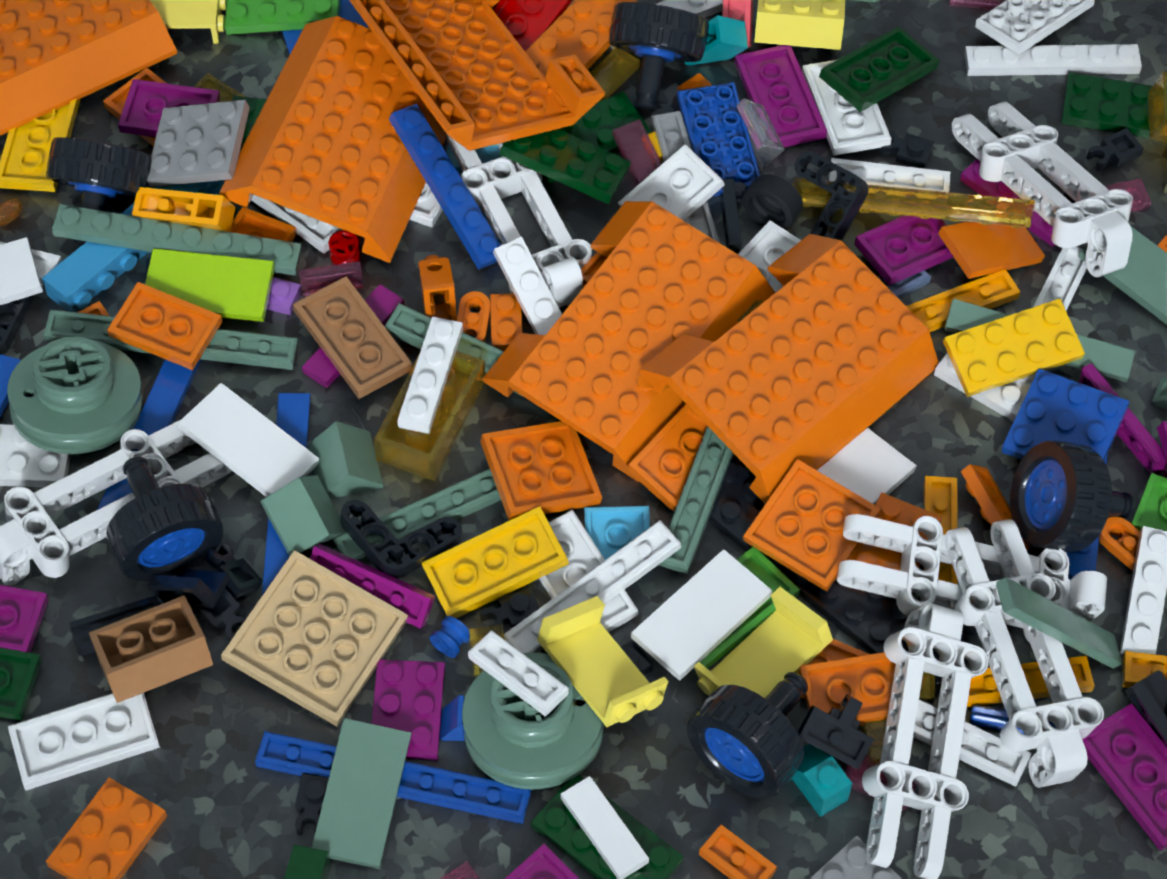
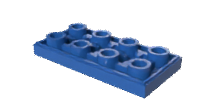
(719, 132)

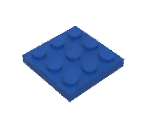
(1065, 412)

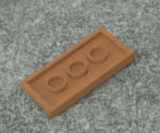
(352, 337)

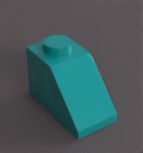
(724, 40)
(822, 780)

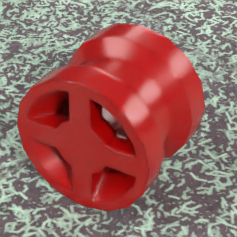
(344, 241)

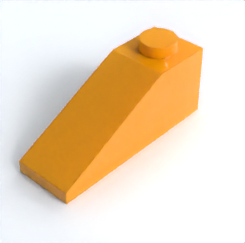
(185, 208)

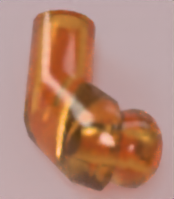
(9, 211)

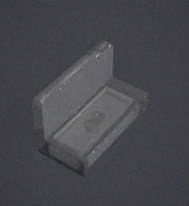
(761, 132)

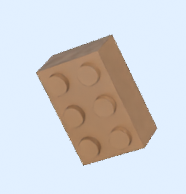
(151, 648)

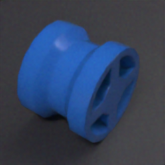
(450, 637)

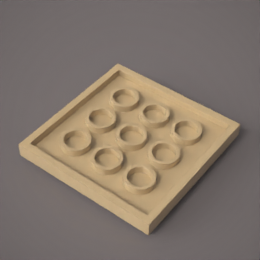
(315, 638)

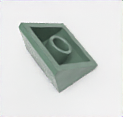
(346, 460)
(303, 515)

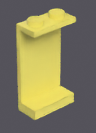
(193, 15)
(776, 647)
(598, 664)

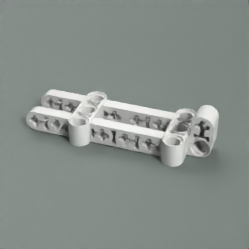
(505, 178)
(1096, 216)
(21, 545)
(1081, 595)
(924, 630)
(1059, 749)

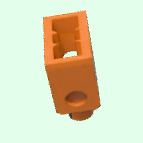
(437, 279)

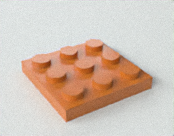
(540, 468)
(806, 523)

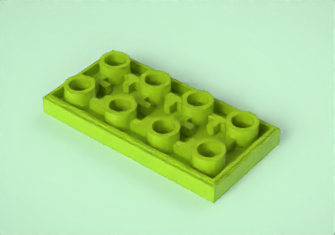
(215, 282)

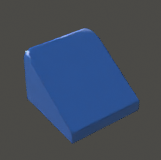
(451, 721)

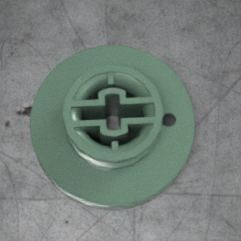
(81, 396)
(521, 744)

